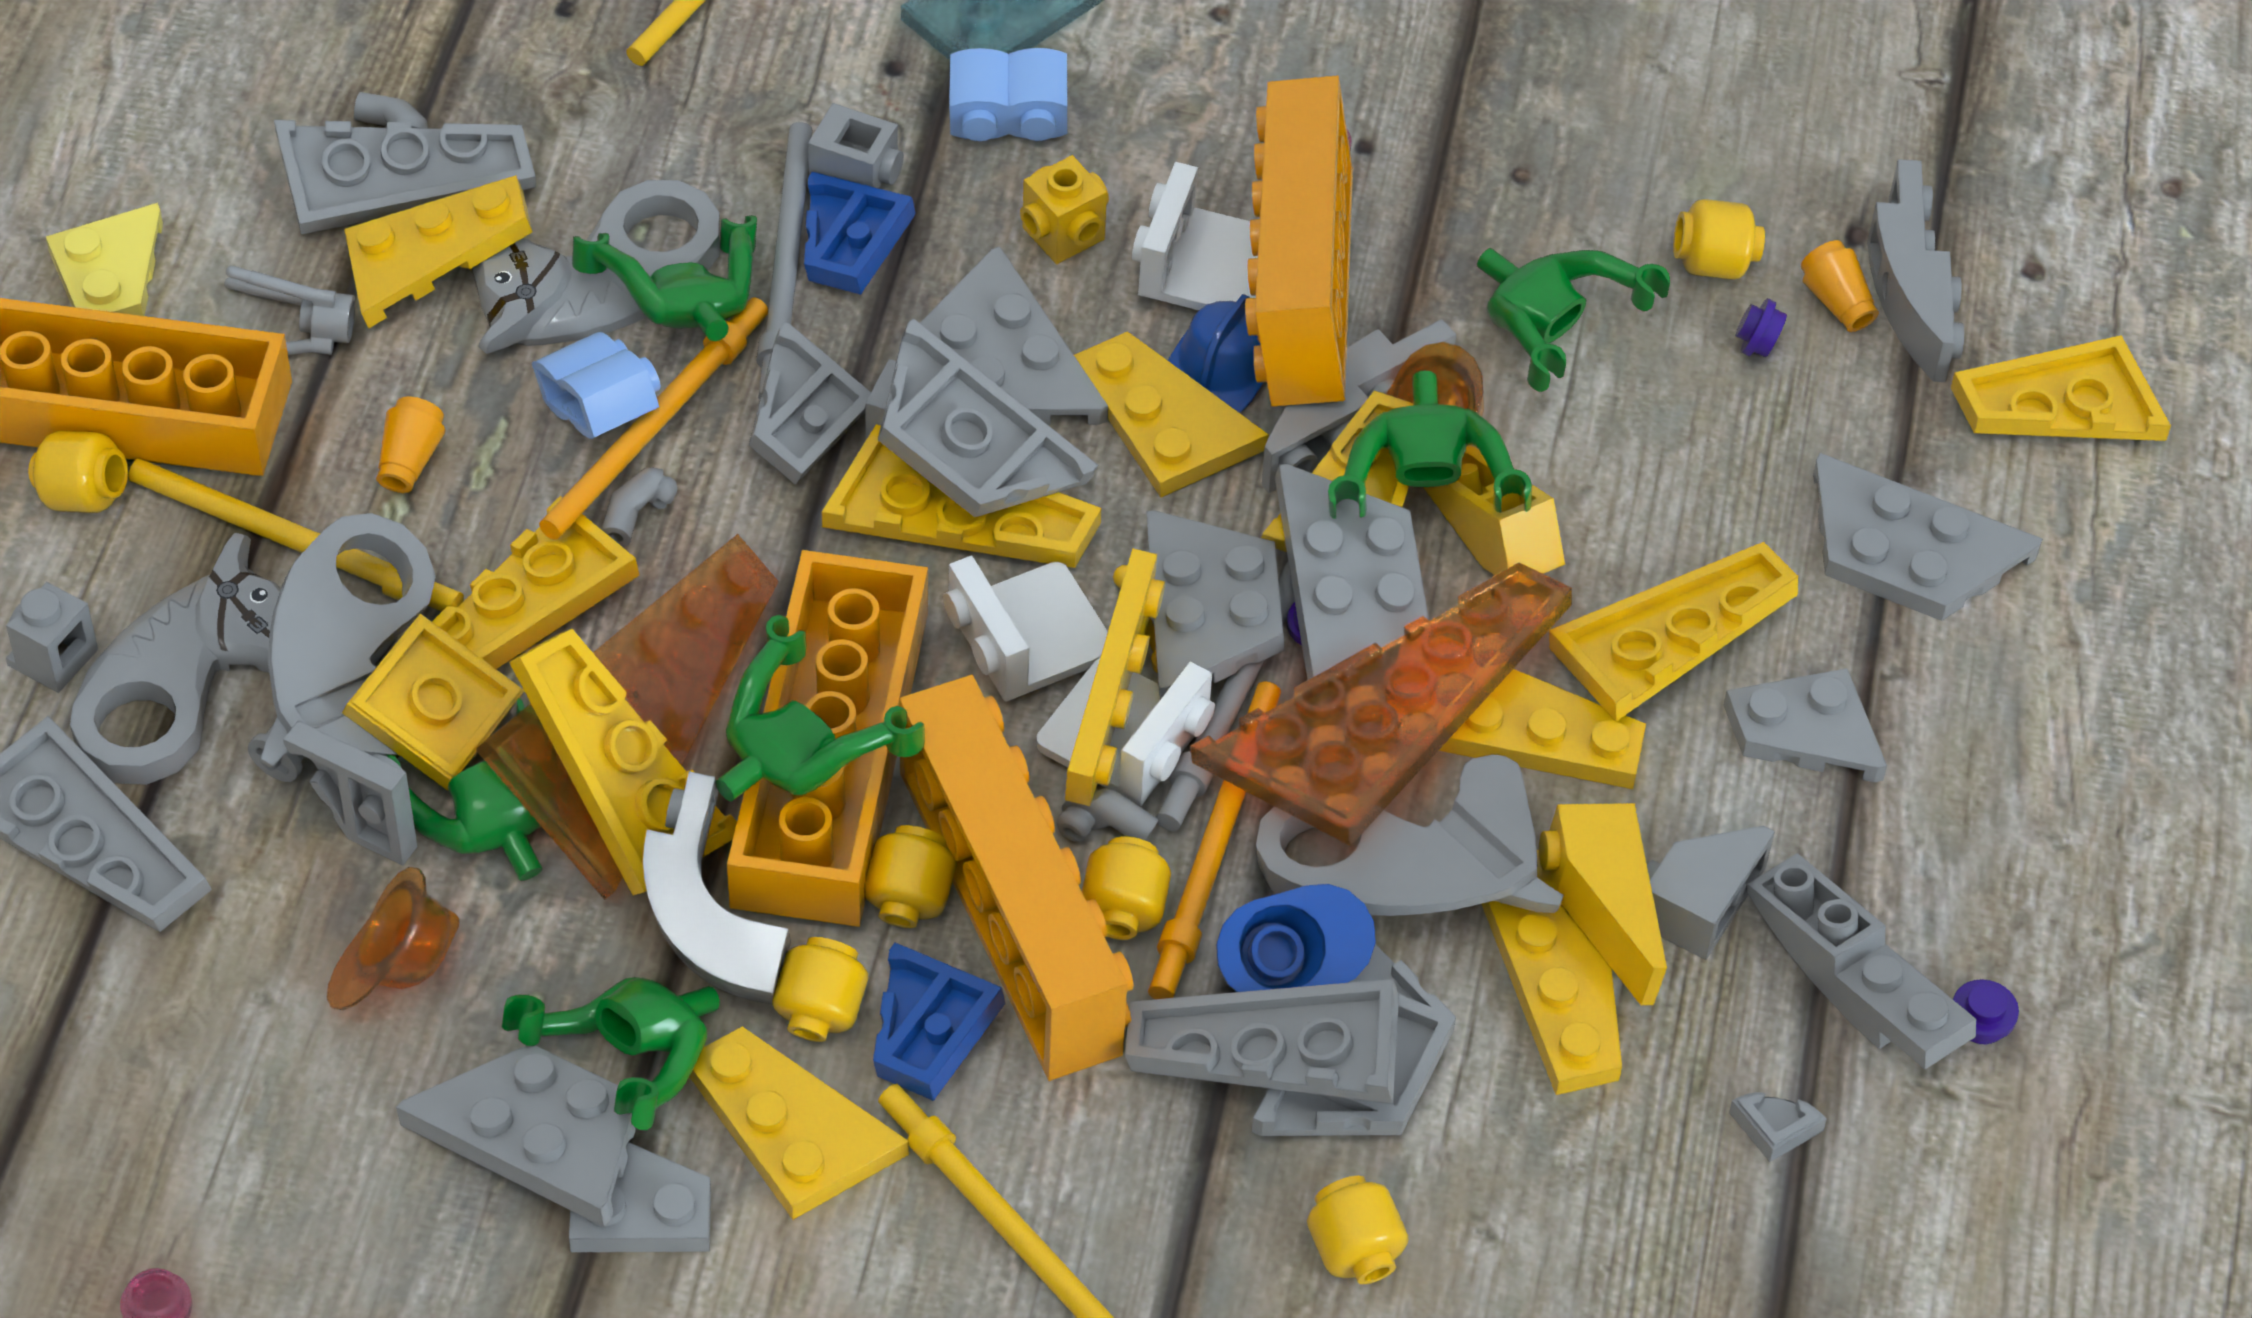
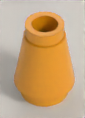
(1839, 284)
(408, 442)

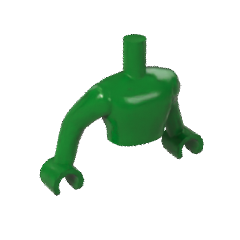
(681, 292)
(1542, 304)
(1428, 449)
(793, 743)
(484, 820)
(635, 1019)

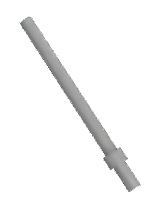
(787, 241)
(1191, 780)

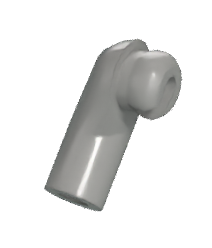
(384, 109)
(631, 497)
(1106, 810)

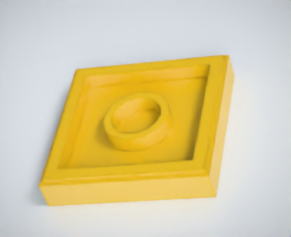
(433, 701)

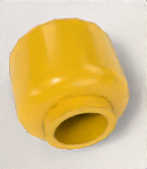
(1718, 239)
(78, 471)
(909, 876)
(1128, 884)
(820, 988)
(1357, 1229)

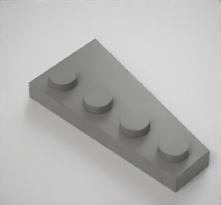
(89, 831)

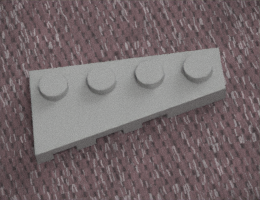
(365, 173)
(1287, 1039)

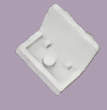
(1191, 252)
(1026, 626)
(1153, 733)

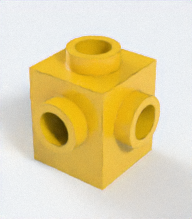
(1064, 208)

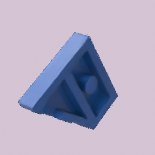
(851, 230)
(930, 1020)

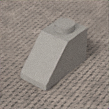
(1705, 885)

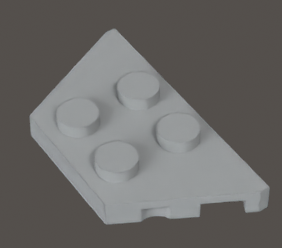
(1012, 341)
(971, 432)
(1910, 542)
(1349, 574)
(1216, 598)
(1422, 1037)
(532, 1124)

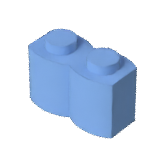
(1008, 94)
(597, 384)

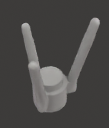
(323, 312)

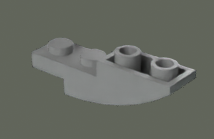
(1913, 277)
(1308, 430)
(1848, 961)

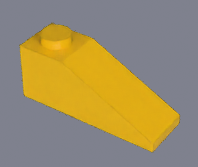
(1496, 537)
(1607, 889)

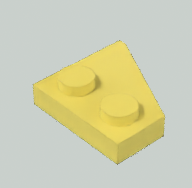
(109, 260)

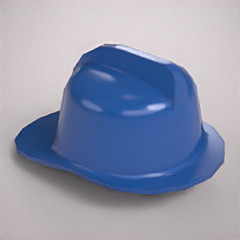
(1220, 353)
(1296, 940)

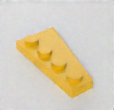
(896, 502)
(538, 590)
(1663, 632)
(1109, 696)
(1551, 733)
(607, 750)
(1562, 992)

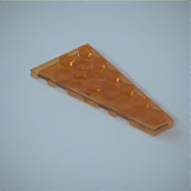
(673, 671)
(1383, 713)

